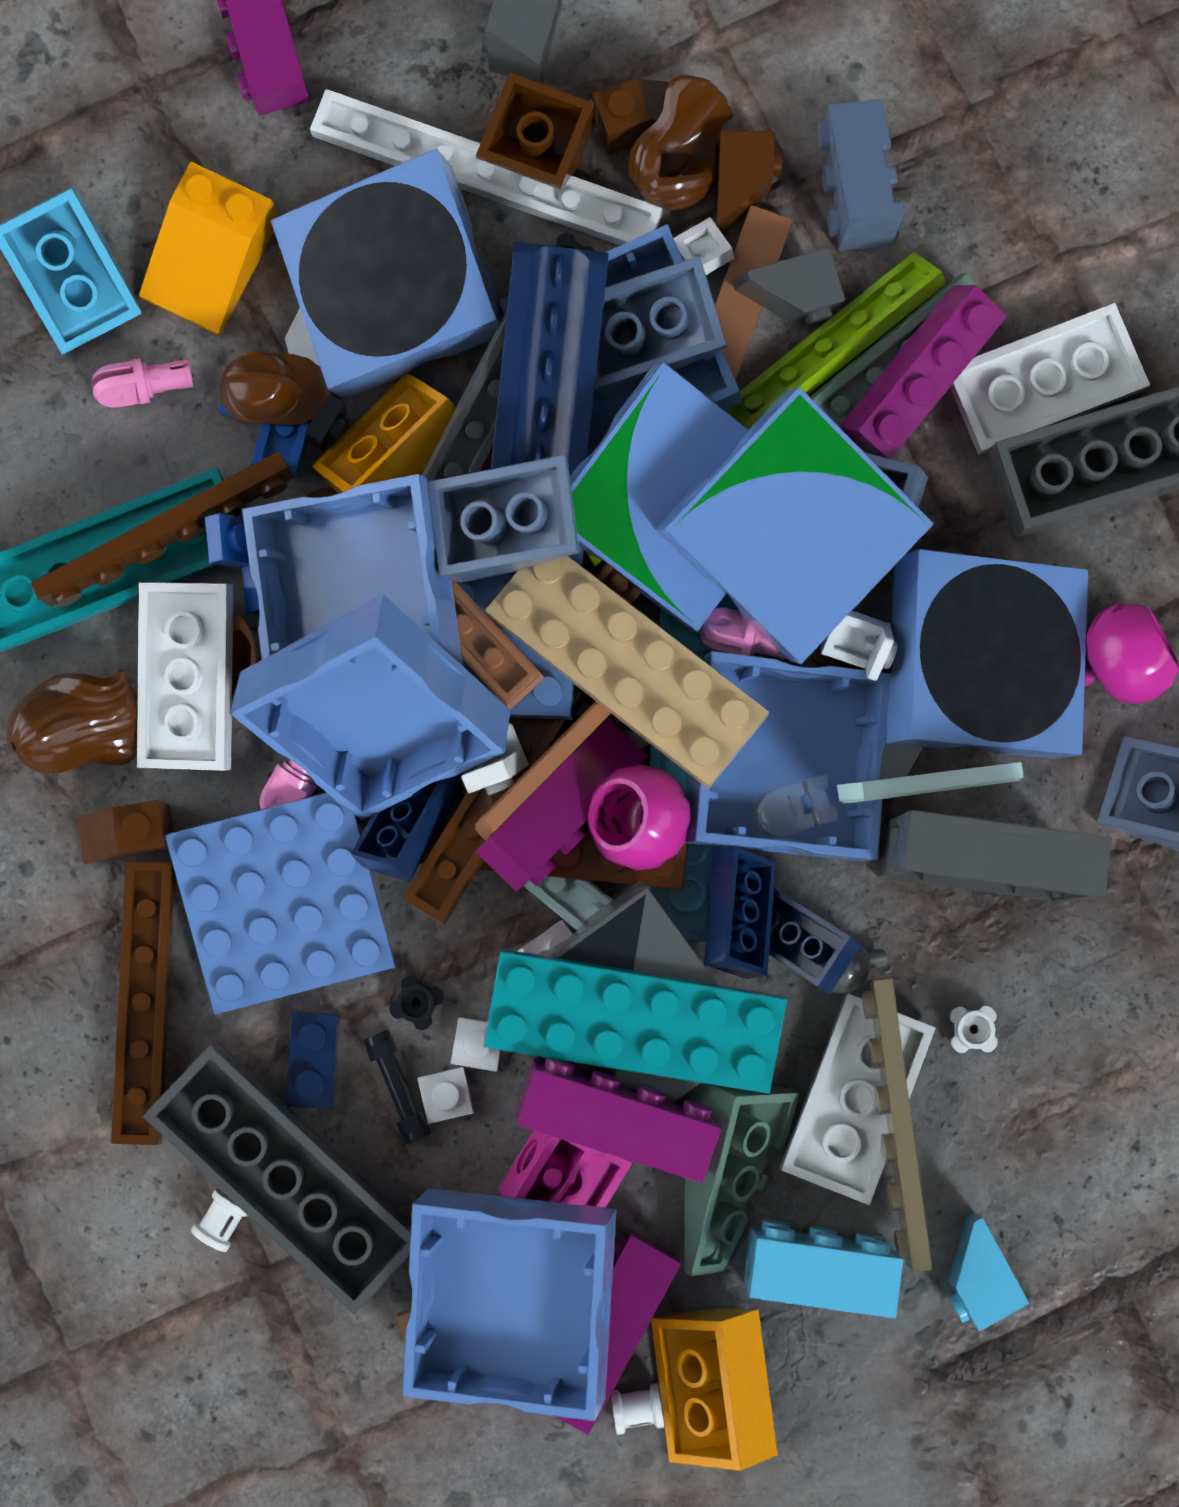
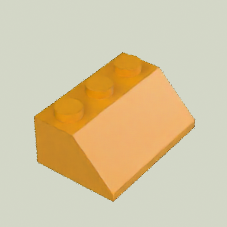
(390, 438)
(714, 1388)

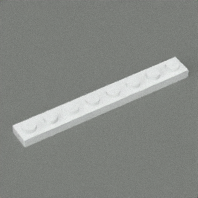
(400, 139)

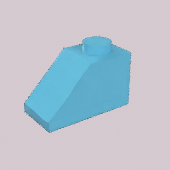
(982, 1278)

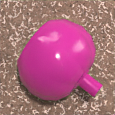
(1130, 654)
(639, 817)

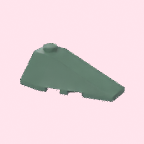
(750, 1131)

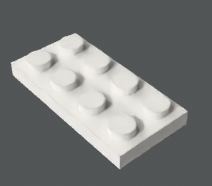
(1049, 378)
(185, 676)
(839, 1123)

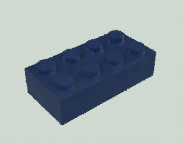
(401, 833)
(740, 913)
(809, 943)

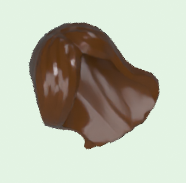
(678, 154)
(75, 723)

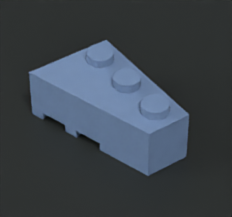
(859, 175)

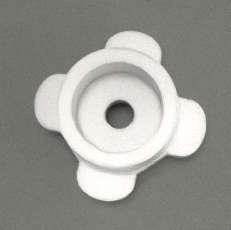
(985, 1036)

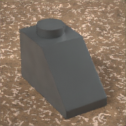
(795, 287)

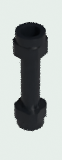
(412, 1124)

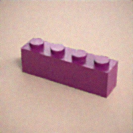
(267, 53)
(923, 371)
(558, 808)
(618, 1119)
(638, 1284)

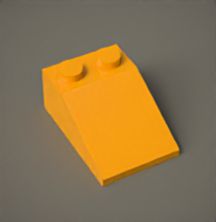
(207, 248)

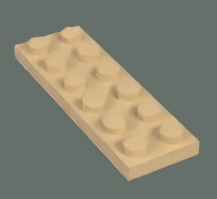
(629, 666)

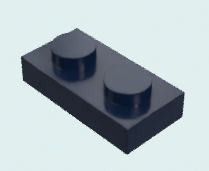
(312, 1060)

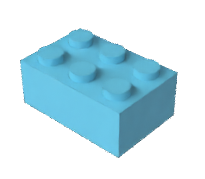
(822, 1269)

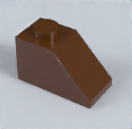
(627, 111)
(744, 173)
(125, 831)

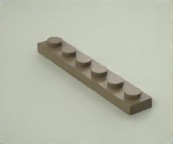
(899, 1142)

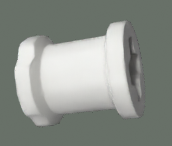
(218, 1222)
(637, 1409)

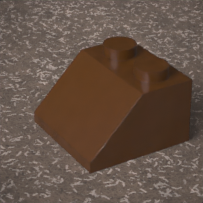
(537, 131)

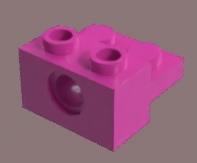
(563, 1173)

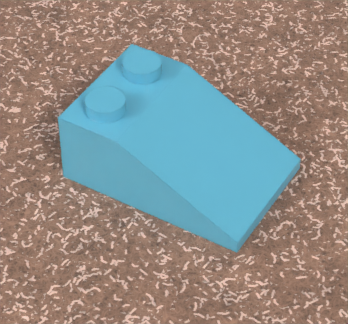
(67, 269)

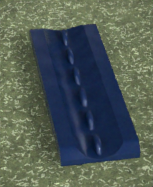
(549, 354)

